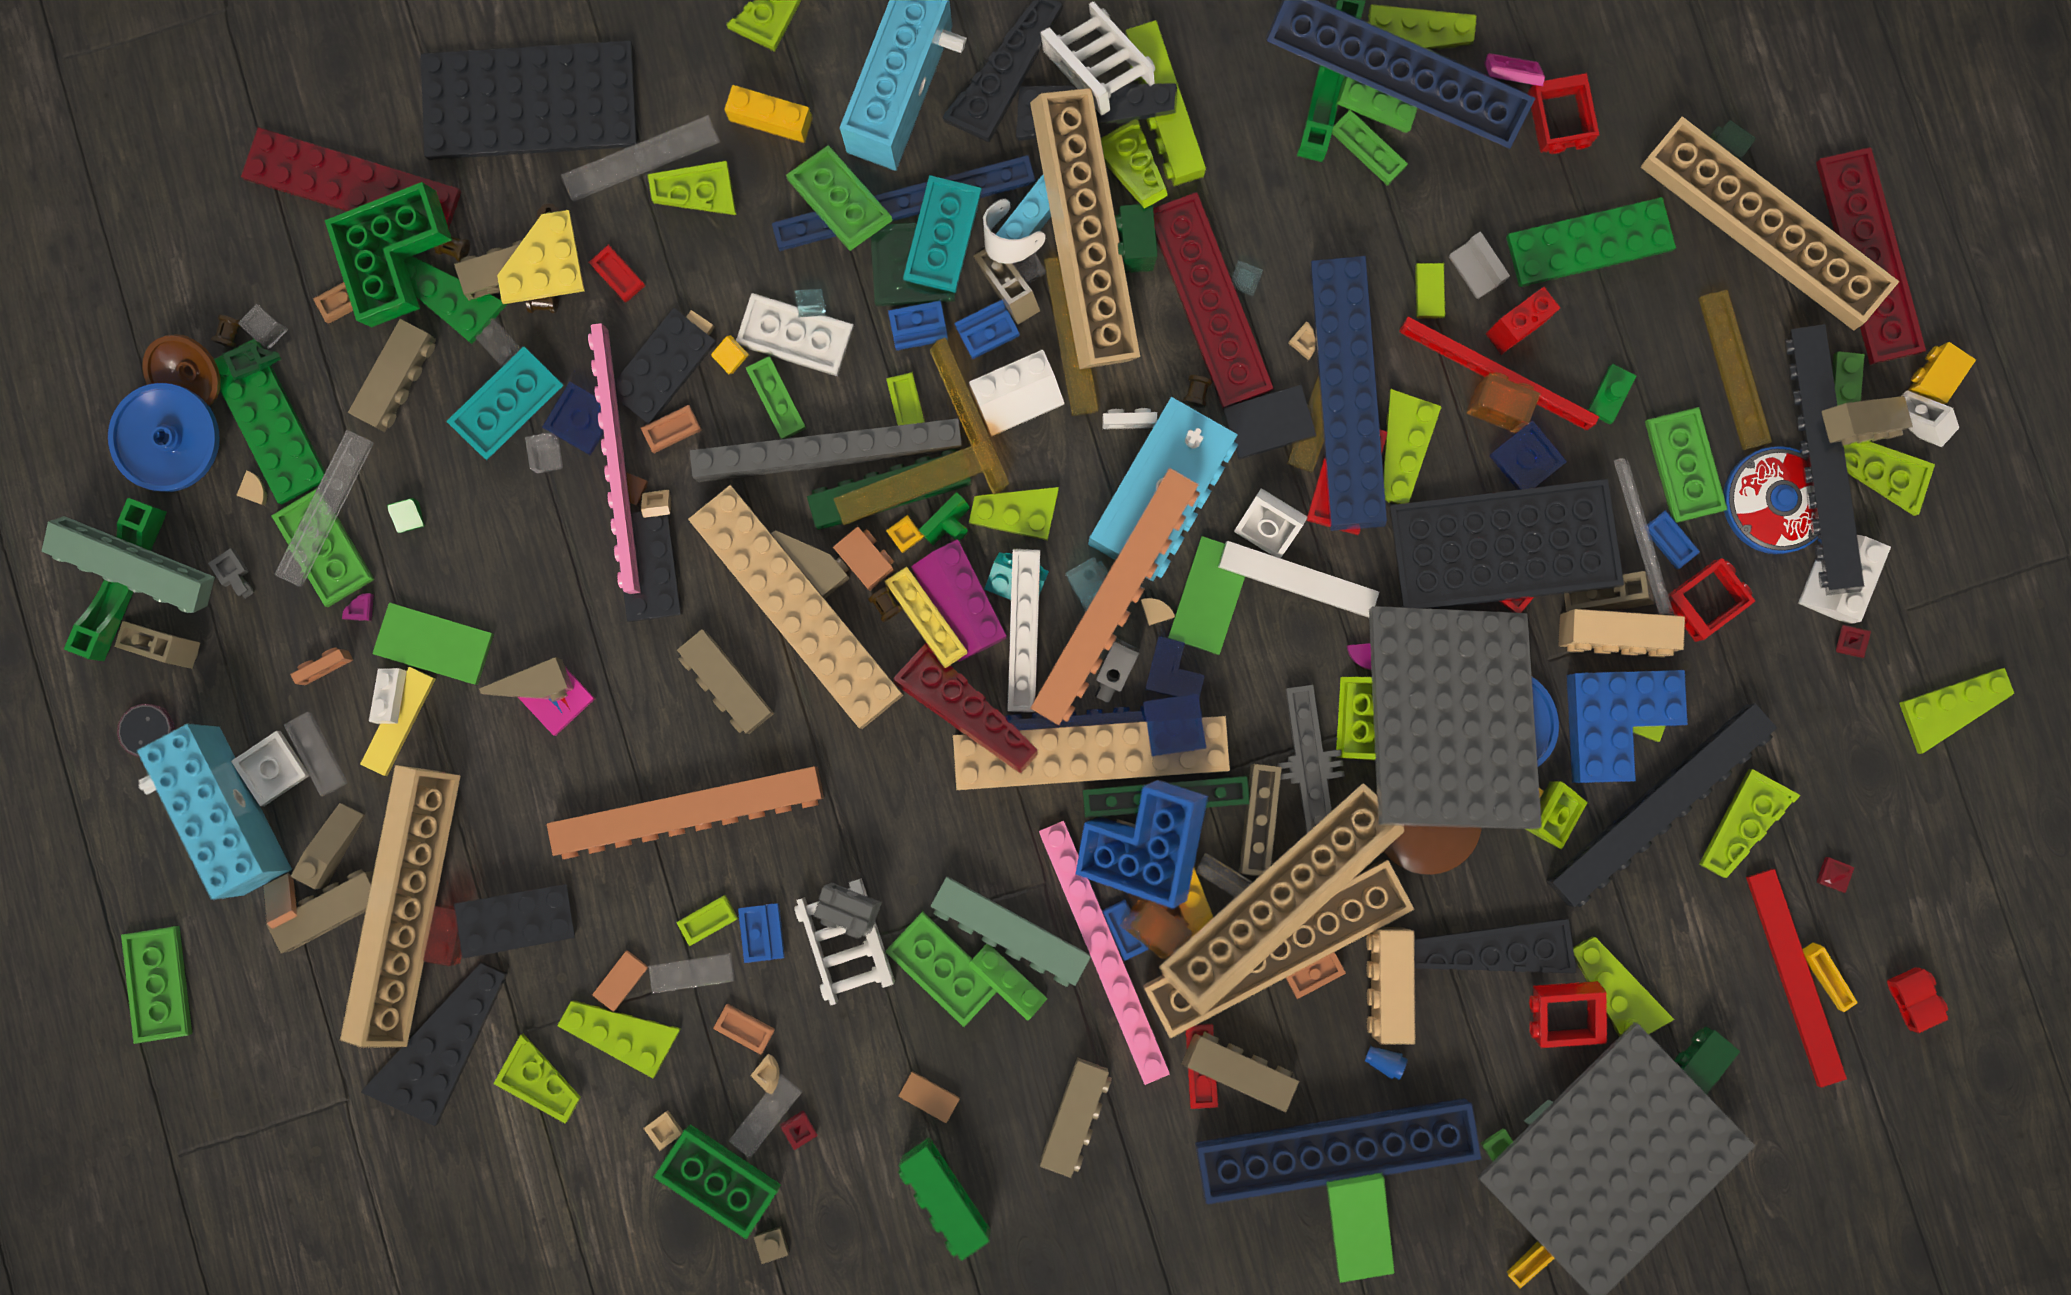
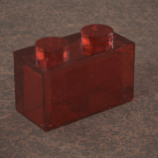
(443, 938)

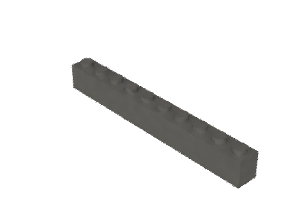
(825, 450)

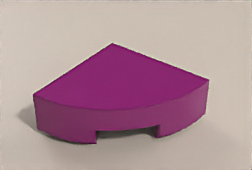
(359, 608)
(1361, 655)

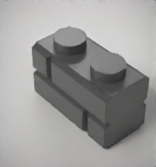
(847, 909)

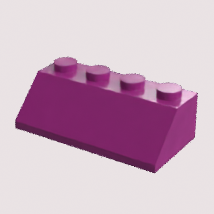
(959, 597)

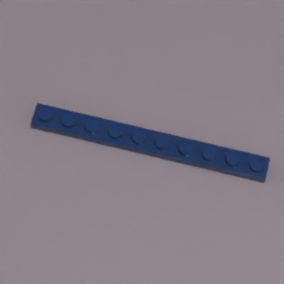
(908, 200)

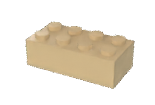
(1621, 631)
(1391, 985)

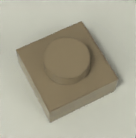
(771, 1245)

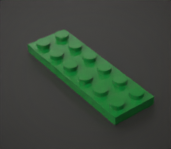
(1590, 242)
(272, 431)

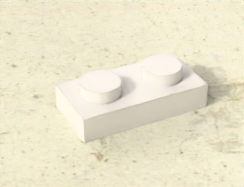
(1119, 420)
(387, 696)

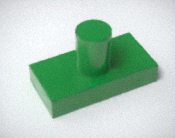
(1611, 393)
(947, 521)

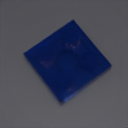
(576, 419)
(1527, 457)
(1174, 725)

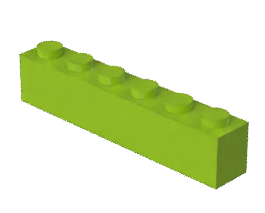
(1173, 131)

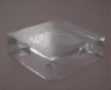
(1030, 268)

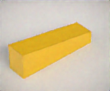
(1829, 976)
(1530, 1264)

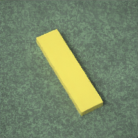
(925, 617)
(391, 737)

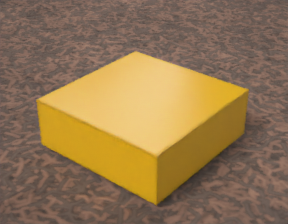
(729, 354)
(904, 534)

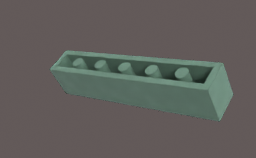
(127, 564)
(1011, 931)

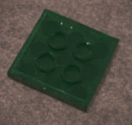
(889, 260)

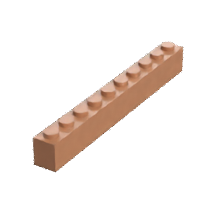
(1114, 597)
(685, 811)

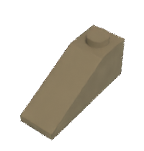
(1009, 287)
(816, 565)
(1634, 593)
(157, 645)
(541, 681)
(328, 847)

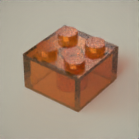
(1503, 402)
(1157, 928)

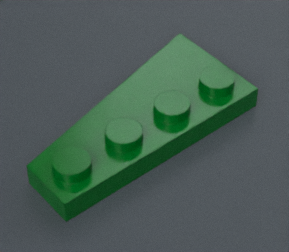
(446, 298)

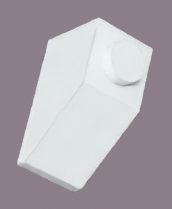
(1931, 419)

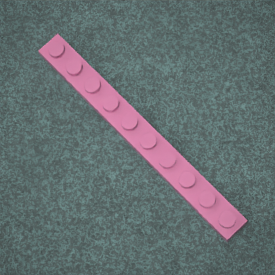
(615, 470)
(1104, 954)

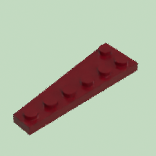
(963, 707)

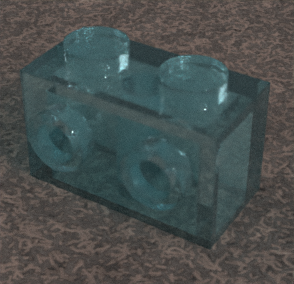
(1087, 580)

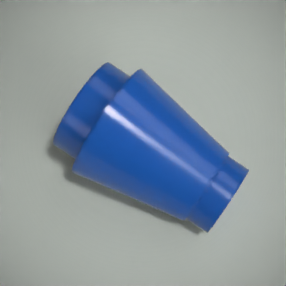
(1388, 1062)

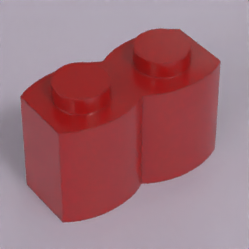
(1918, 999)

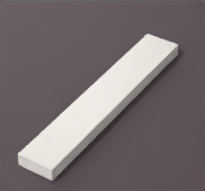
(1297, 579)
(1023, 630)

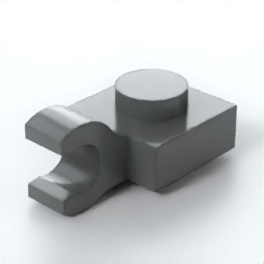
(230, 570)

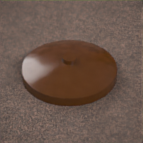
(1432, 848)

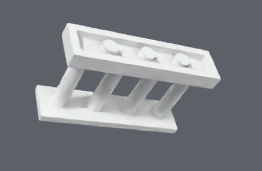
(1085, 77)
(872, 947)

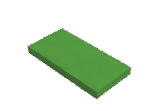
(839, 198)
(1686, 465)
(338, 566)
(1206, 600)
(433, 644)
(941, 968)
(156, 984)
(1360, 1227)

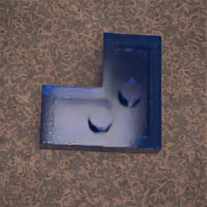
(1165, 672)

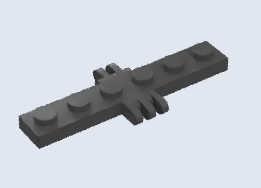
(1310, 764)

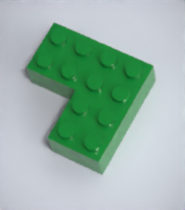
(373, 246)

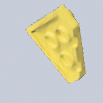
(543, 262)

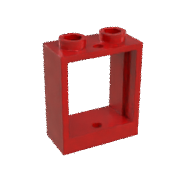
(1563, 87)
(1522, 320)
(1693, 622)
(1596, 1014)

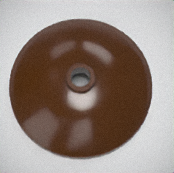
(170, 361)

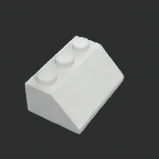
(1016, 392)
(1848, 606)

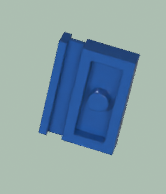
(917, 325)
(987, 329)
(761, 933)

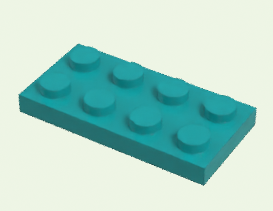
(942, 234)
(505, 403)

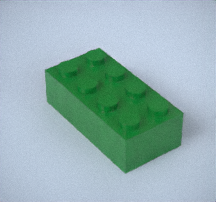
(717, 1181)
(944, 1198)

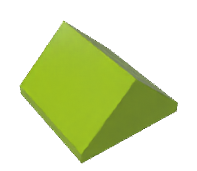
(1559, 813)

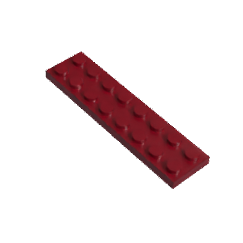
(330, 175)
(1863, 220)
(1210, 301)

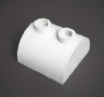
(1270, 523)

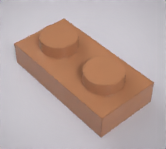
(330, 661)
(1315, 975)

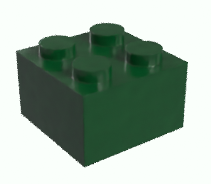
(1136, 238)

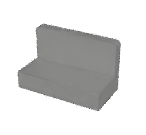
(1479, 266)

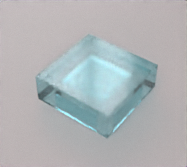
(1246, 278)
(810, 303)

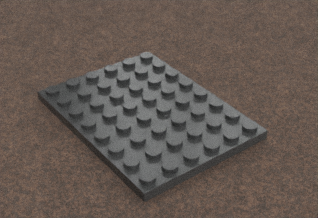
(1453, 718)
(1616, 1161)

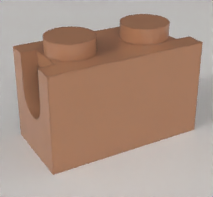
(864, 558)

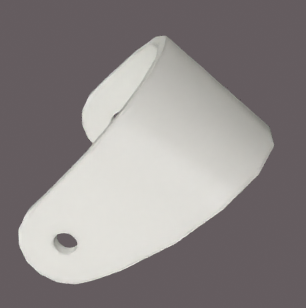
(1003, 249)

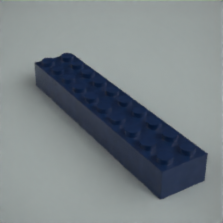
(1401, 69)
(1348, 393)
(1337, 1150)

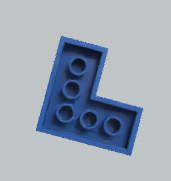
(1605, 711)
(1153, 857)

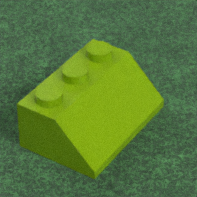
(1356, 719)

